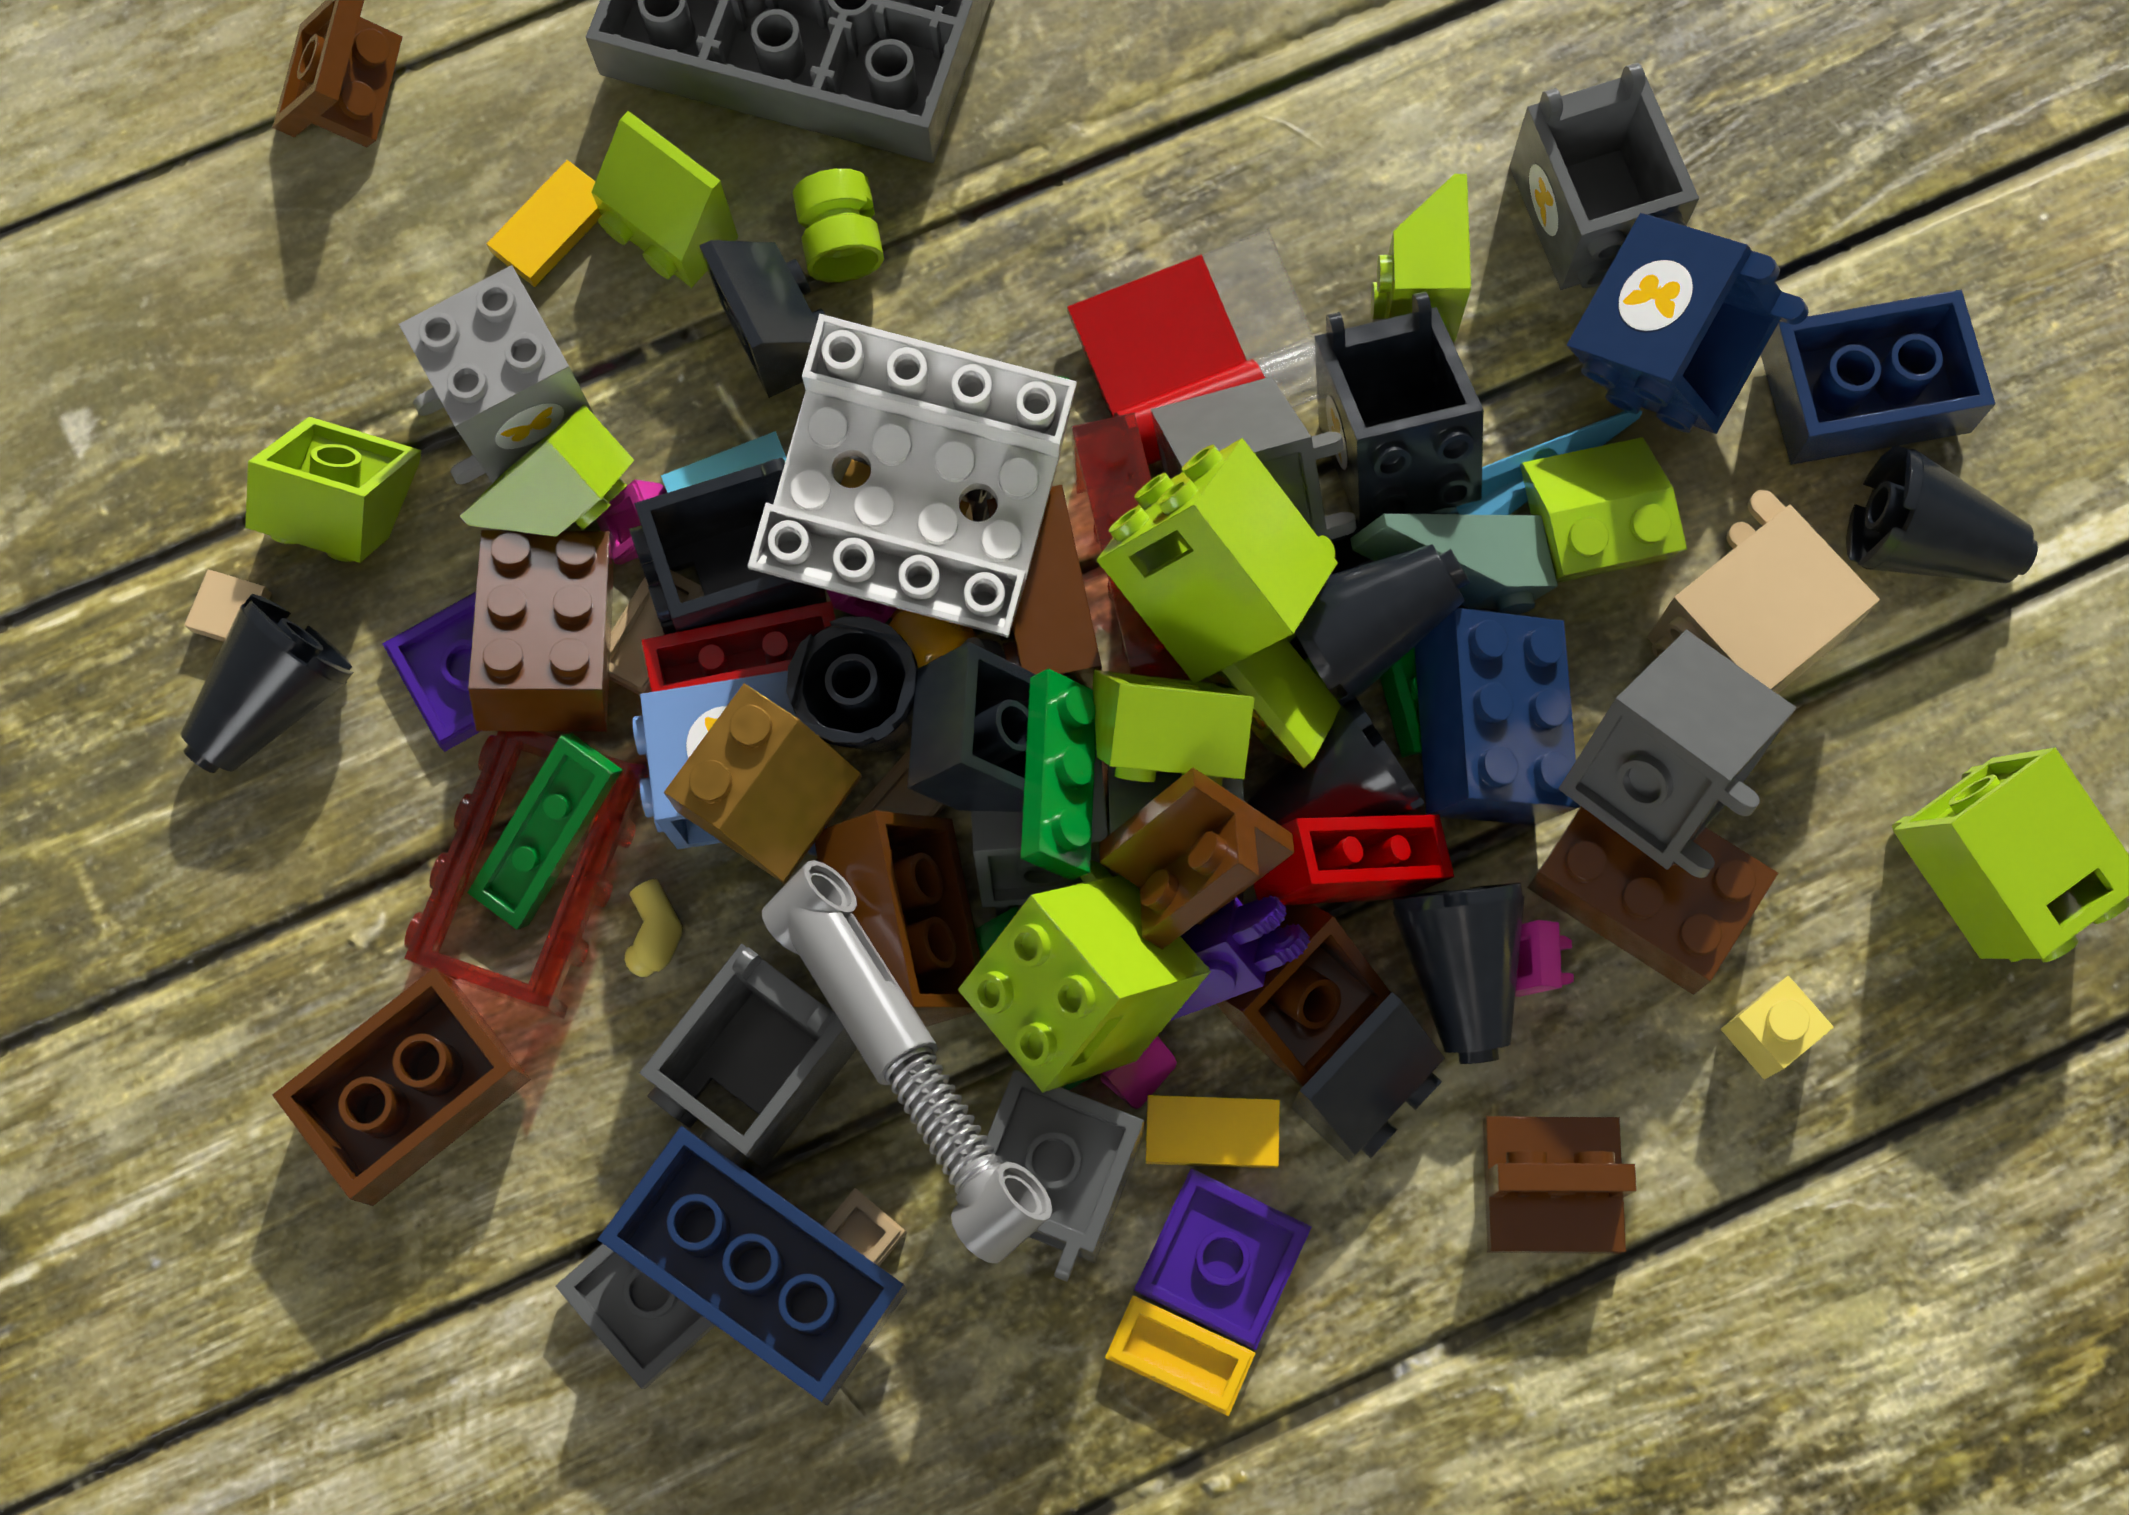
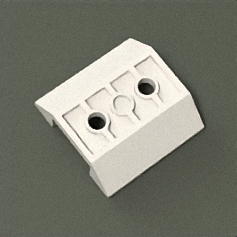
(931, 432)

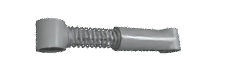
(815, 919)

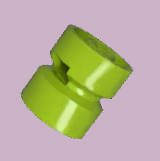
(839, 234)

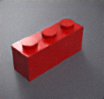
(732, 648)
(1359, 859)

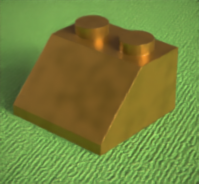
(762, 783)

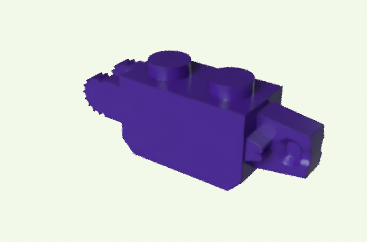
(1240, 948)

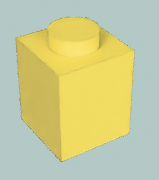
(1777, 1028)

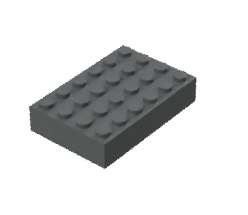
(827, 66)

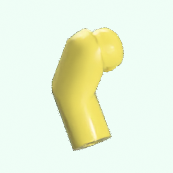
(658, 934)

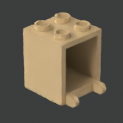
(1770, 600)

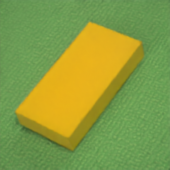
(547, 224)
(1212, 1131)
(1180, 1355)

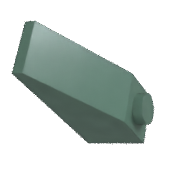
(1500, 554)

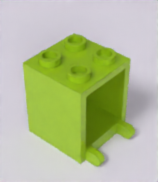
(1217, 560)
(2019, 856)
(1078, 983)

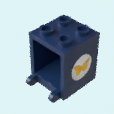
(1681, 323)

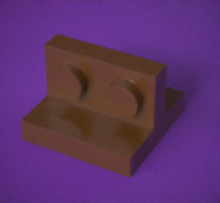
(338, 74)
(1193, 854)
(1555, 1185)

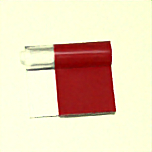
(1198, 332)

